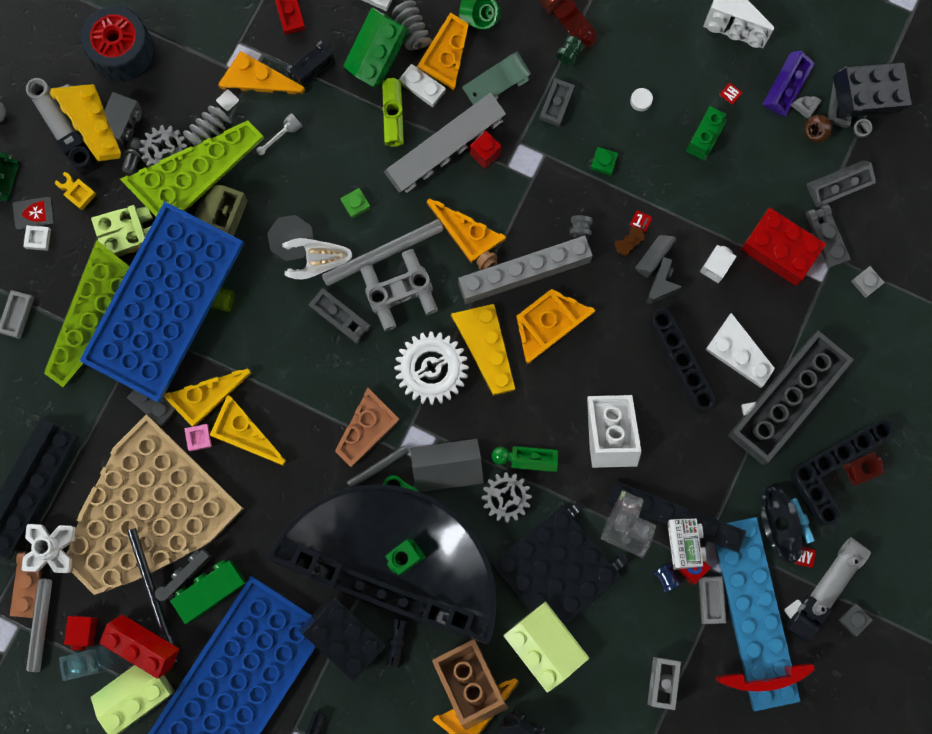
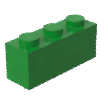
(208, 591)

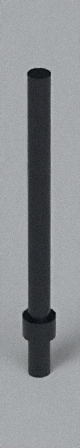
(150, 587)

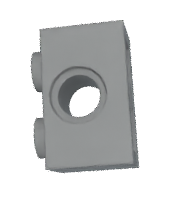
(664, 683)

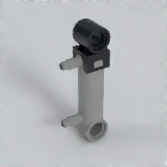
(61, 126)
(817, 606)

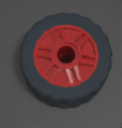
(117, 43)

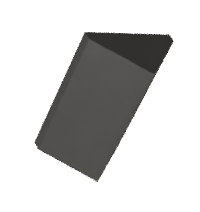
(447, 465)

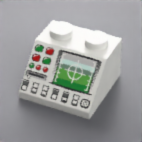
(685, 543)

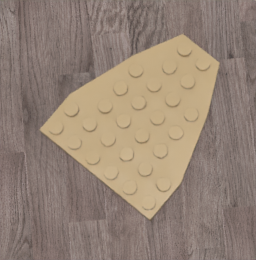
(159, 493)

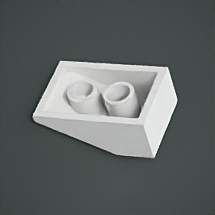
(613, 431)

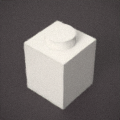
(718, 263)

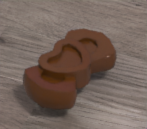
(626, 245)

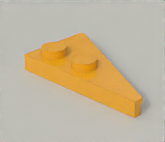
(469, 235)

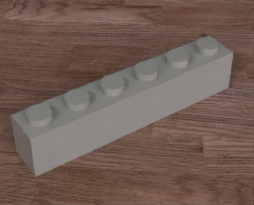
(444, 143)
(525, 269)

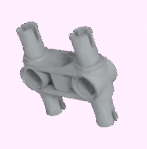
(399, 290)

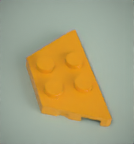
(548, 322)

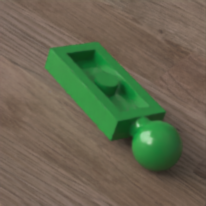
(527, 458)

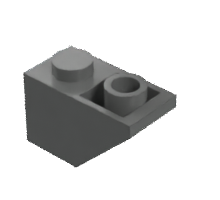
(122, 116)

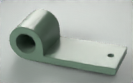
(498, 78)

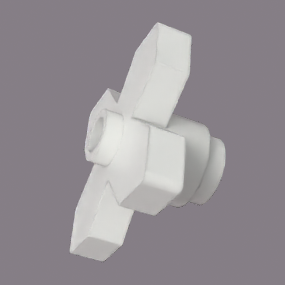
(55, 556)

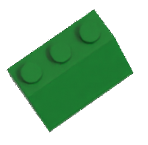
(375, 48)

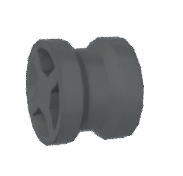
(581, 226)

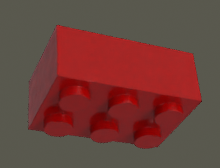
(783, 246)

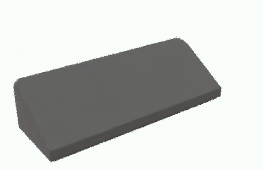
(841, 183)

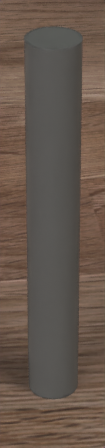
(377, 467)

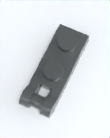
(834, 250)
(339, 315)
(183, 576)

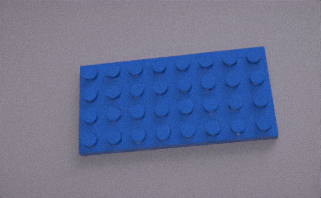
(162, 302)
(241, 668)

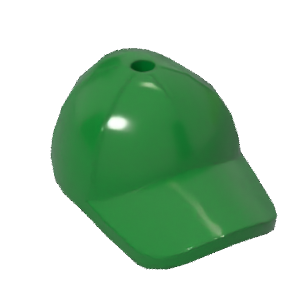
(478, 13)

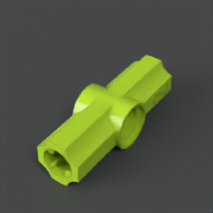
(392, 123)

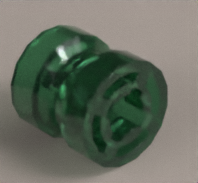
(571, 48)

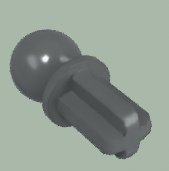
(132, 155)

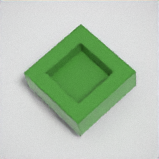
(355, 203)

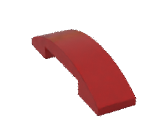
(793, 674)

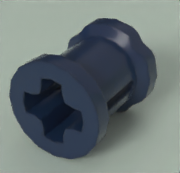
(667, 577)

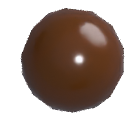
(818, 128)

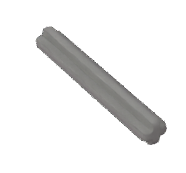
(39, 625)

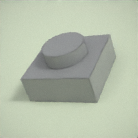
(867, 281)

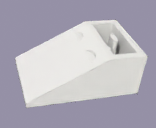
(739, 22)

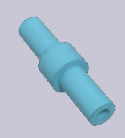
(806, 532)

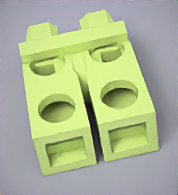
(122, 229)

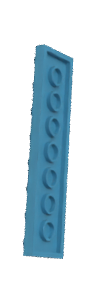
(756, 616)

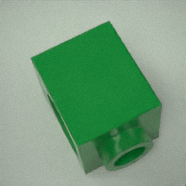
(414, 555)

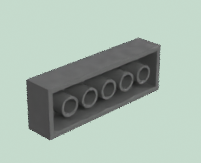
(790, 397)

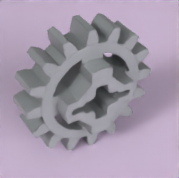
(159, 141)
(517, 501)

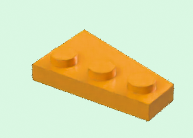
(445, 51)

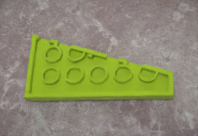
(193, 171)

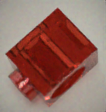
(855, 471)

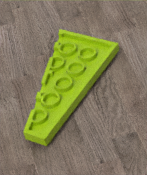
(93, 295)

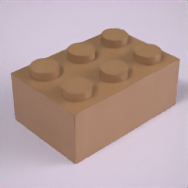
(469, 684)

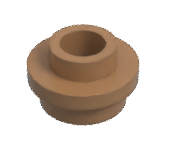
(486, 260)

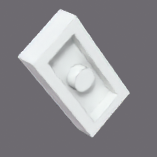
(422, 85)

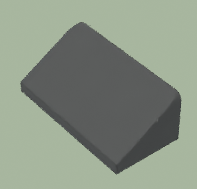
(655, 255)

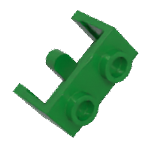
(707, 133)

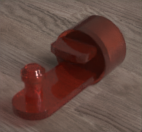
(571, 19)

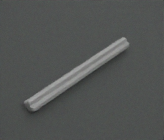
(383, 252)

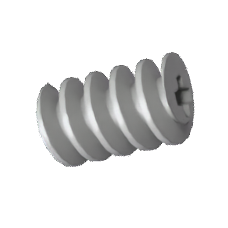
(407, 15)
(207, 126)

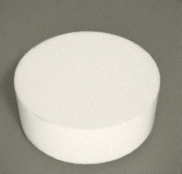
(641, 99)

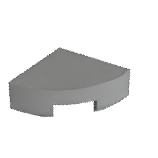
(806, 105)

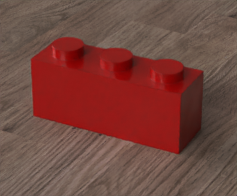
(139, 646)

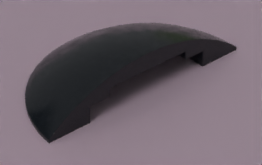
(345, 545)

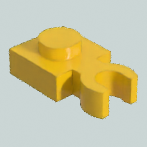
(76, 191)

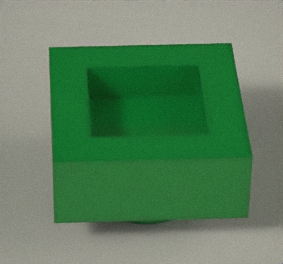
(604, 161)

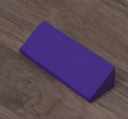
(788, 83)

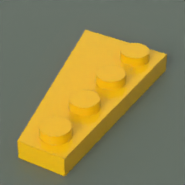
(88, 116)
(484, 339)

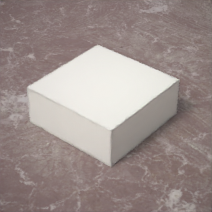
(37, 238)

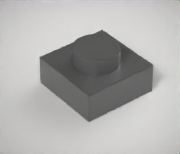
(855, 619)

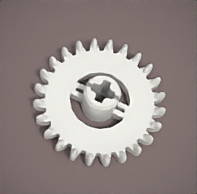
(450, 356)

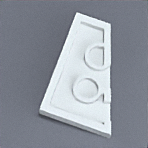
(739, 351)

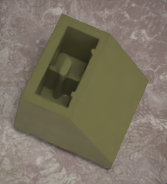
(222, 208)

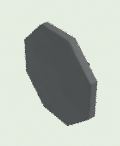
(287, 229)

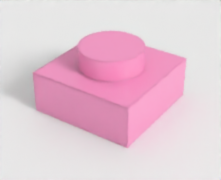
(198, 437)

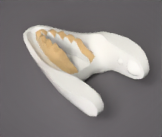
(320, 257)

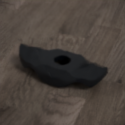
(787, 542)

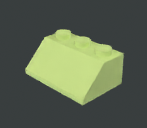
(546, 647)
(129, 699)

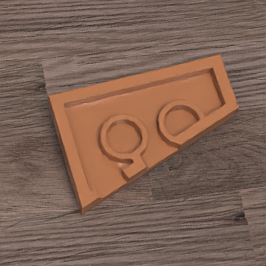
(366, 428)

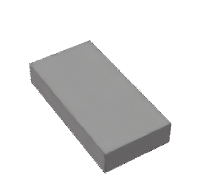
(15, 314)
(712, 600)

